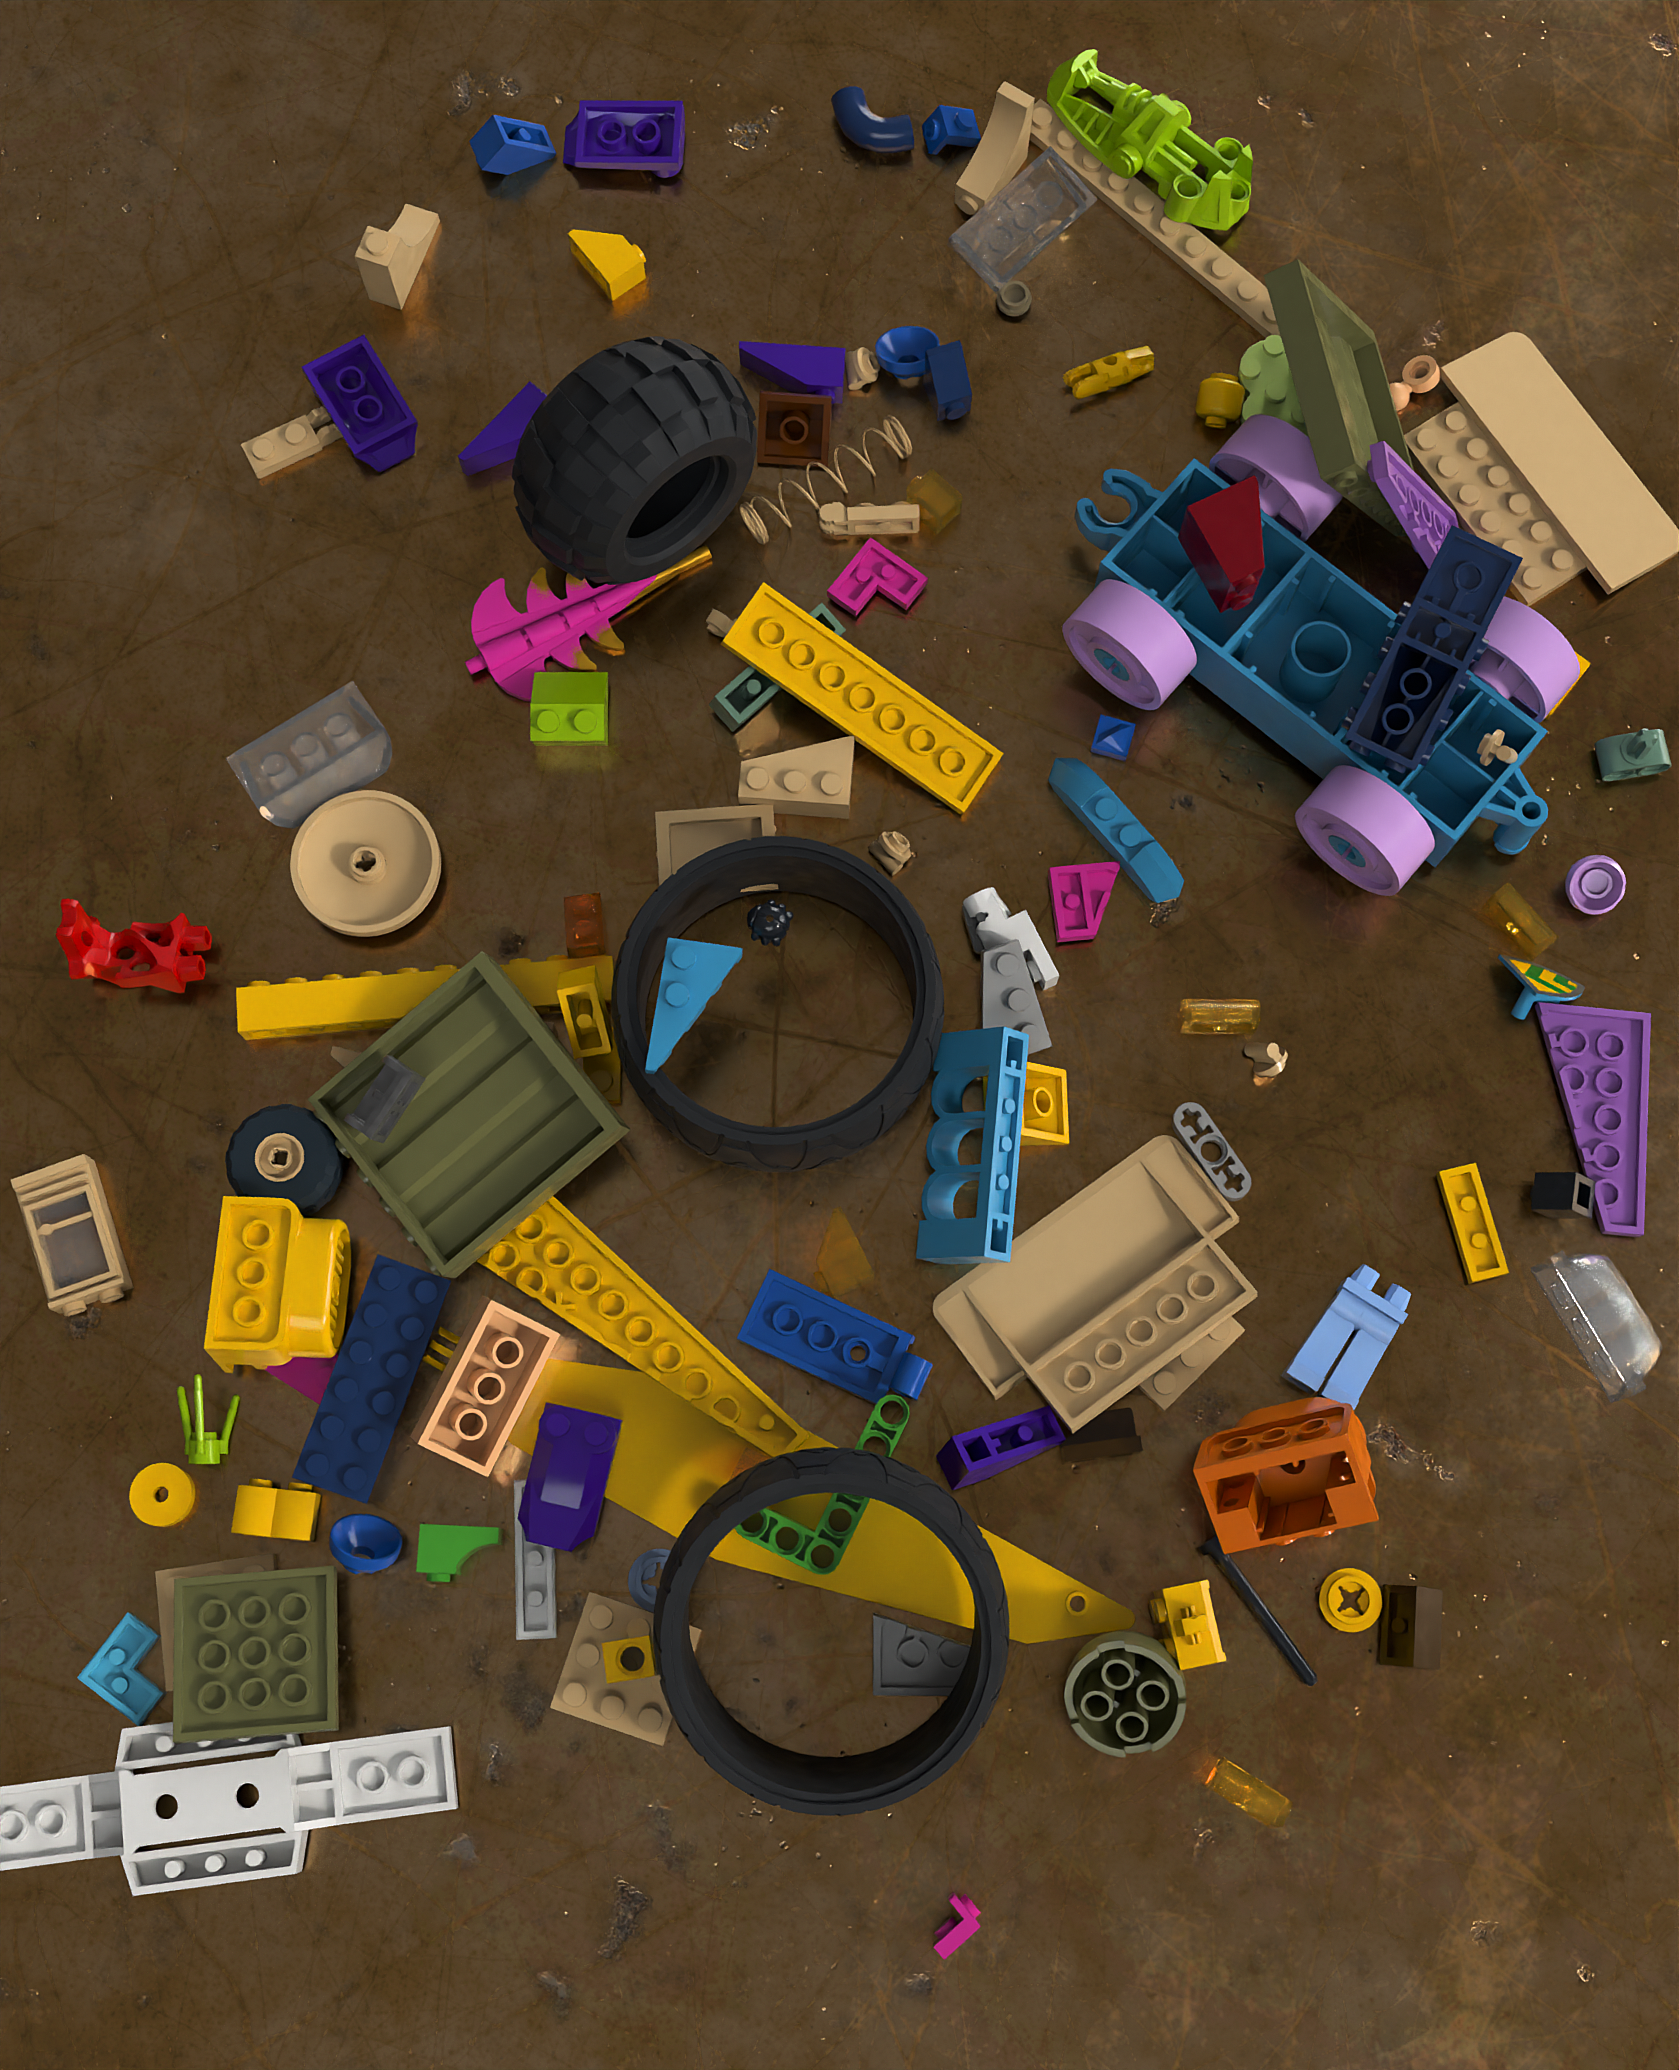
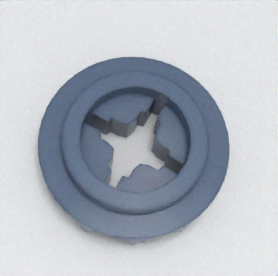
(643, 1569)

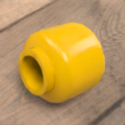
(1220, 400)

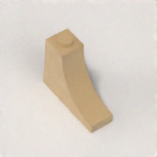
(999, 151)
(394, 257)

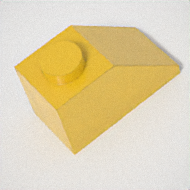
(609, 260)

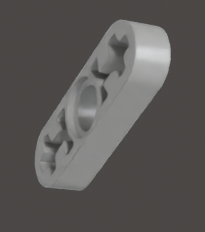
(1187, 1133)

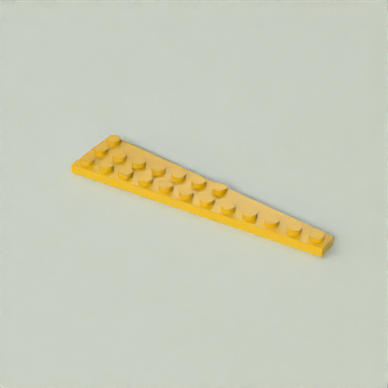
(594, 1290)

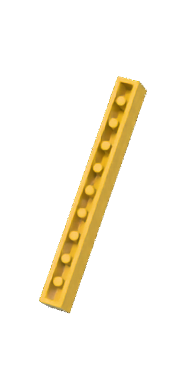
(383, 1000)

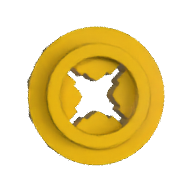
(1368, 1602)

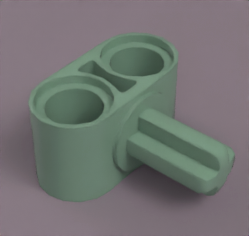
(1632, 755)

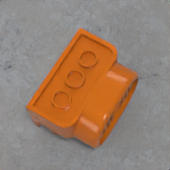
(1287, 1474)

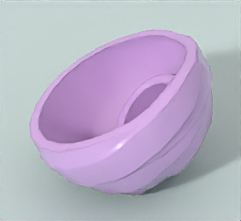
(1595, 884)

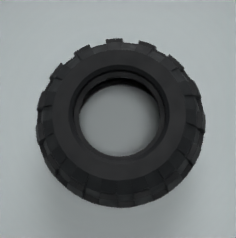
(634, 460)

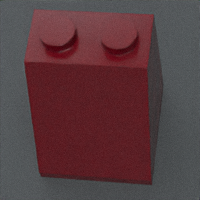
(1226, 543)

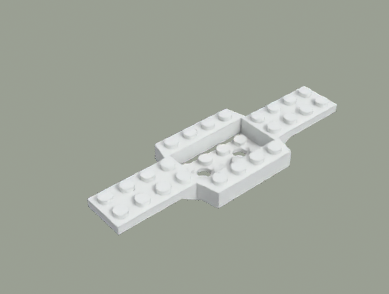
(296, 1790)

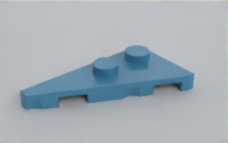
(688, 980)

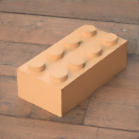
(484, 1386)

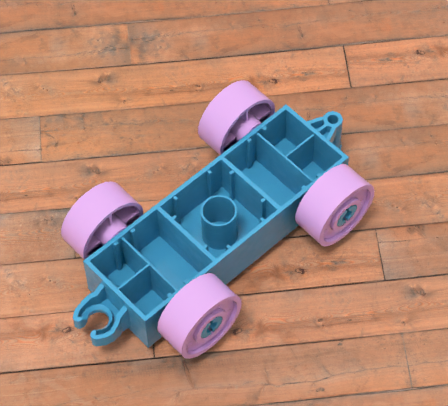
(1301, 657)

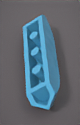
(1116, 829)

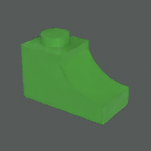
(447, 1547)

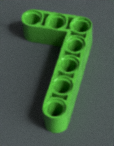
(854, 1504)

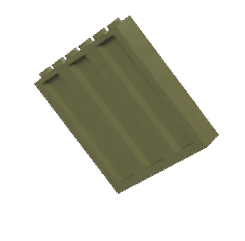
(1337, 386)
(489, 1128)

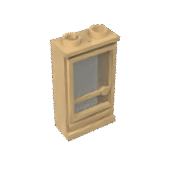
(72, 1235)

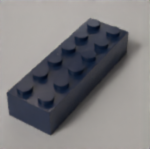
(371, 1379)

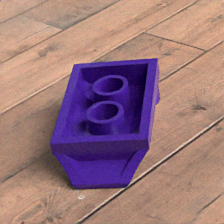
(627, 136)
(364, 404)
(568, 1476)

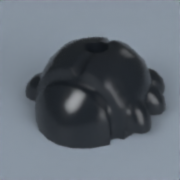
(767, 931)

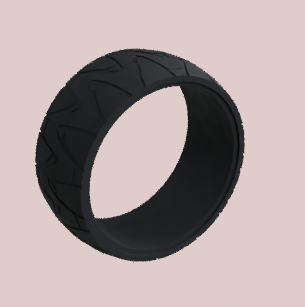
(801, 868)
(831, 1783)

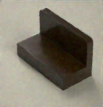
(1103, 1437)
(1411, 1627)

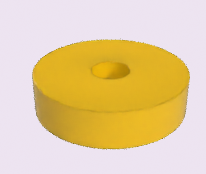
(144, 1494)

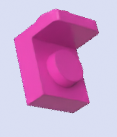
(953, 1933)

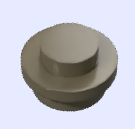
(1014, 298)

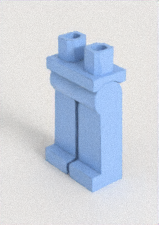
(1350, 1310)

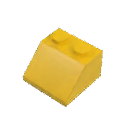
(1043, 1107)

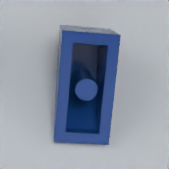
(511, 145)

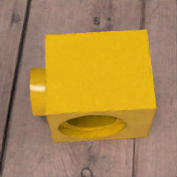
(613, 1659)

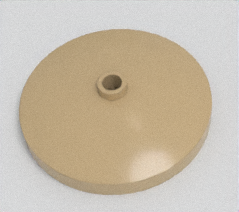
(361, 832)

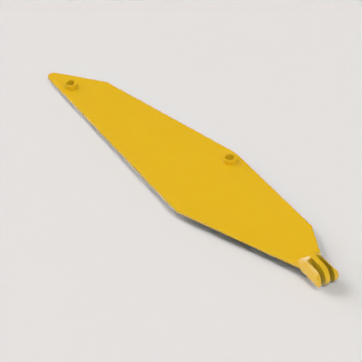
(678, 1457)

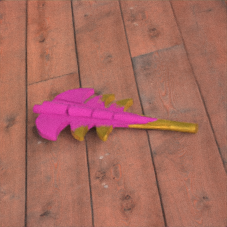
(518, 643)

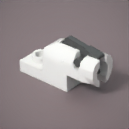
(990, 925)

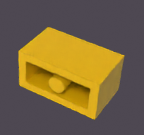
(584, 1011)

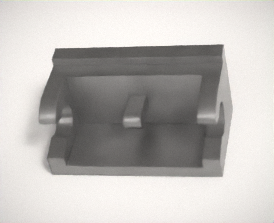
(385, 1100)

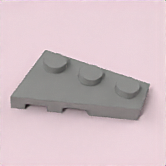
(914, 1660)

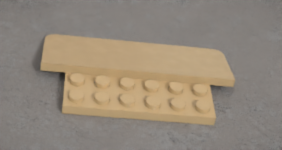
(1538, 474)
(1102, 1286)

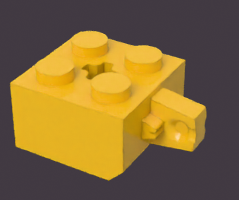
(1188, 1624)

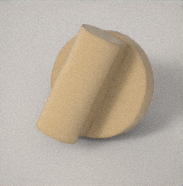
(861, 368)
(1492, 746)
(891, 850)
(1267, 1056)

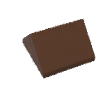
(794, 428)

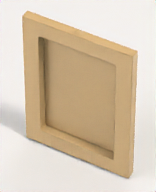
(691, 832)

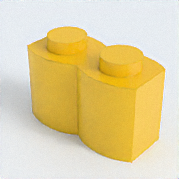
(276, 1512)

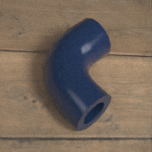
(868, 129)

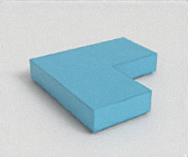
(115, 1674)

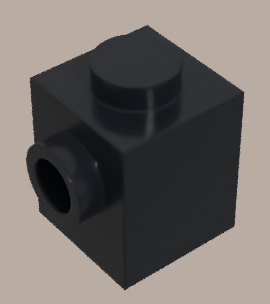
(1562, 1195)

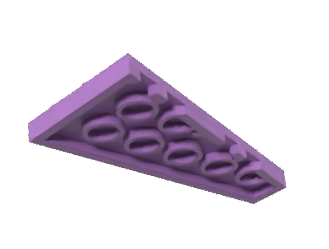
(1415, 504)

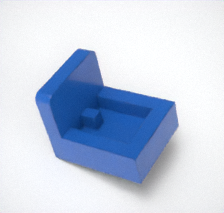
(951, 127)

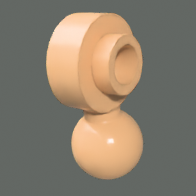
(1418, 377)

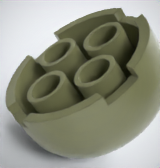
(1125, 1693)

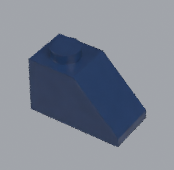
(947, 381)

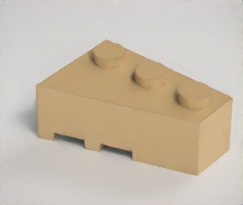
(802, 780)

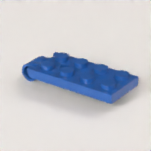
(819, 1335)

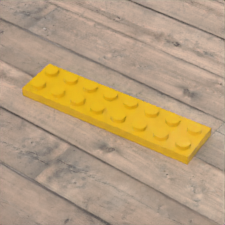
(862, 698)

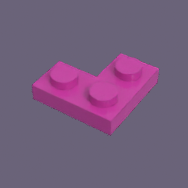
(875, 570)

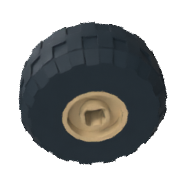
(285, 1156)

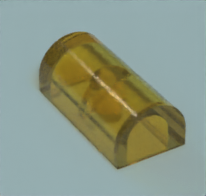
(1520, 921)
(1220, 1016)
(1249, 1794)

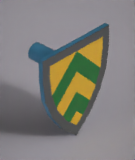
(1540, 985)

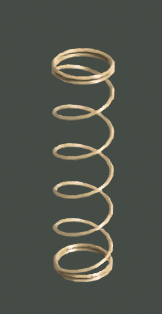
(756, 525)

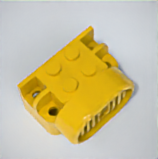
(276, 1284)

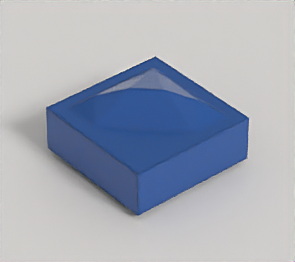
(1113, 737)

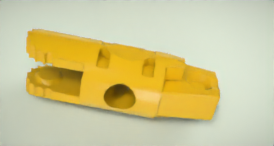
(1109, 372)

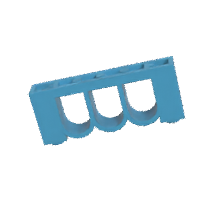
(960, 1058)

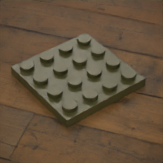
(255, 1654)

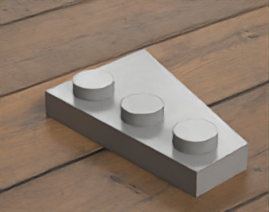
(1010, 994)

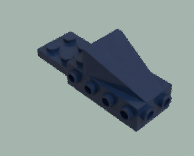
(1431, 652)

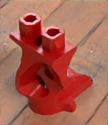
(159, 964)

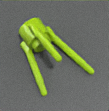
(203, 1446)

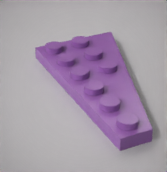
(1604, 1087)

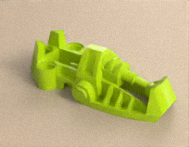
(1154, 137)

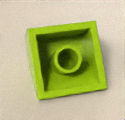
(569, 709)

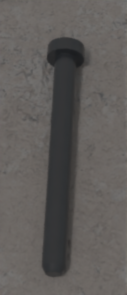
(1259, 1610)

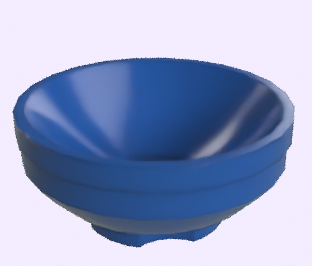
(905, 345)
(366, 1536)

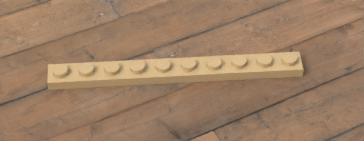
(1146, 214)

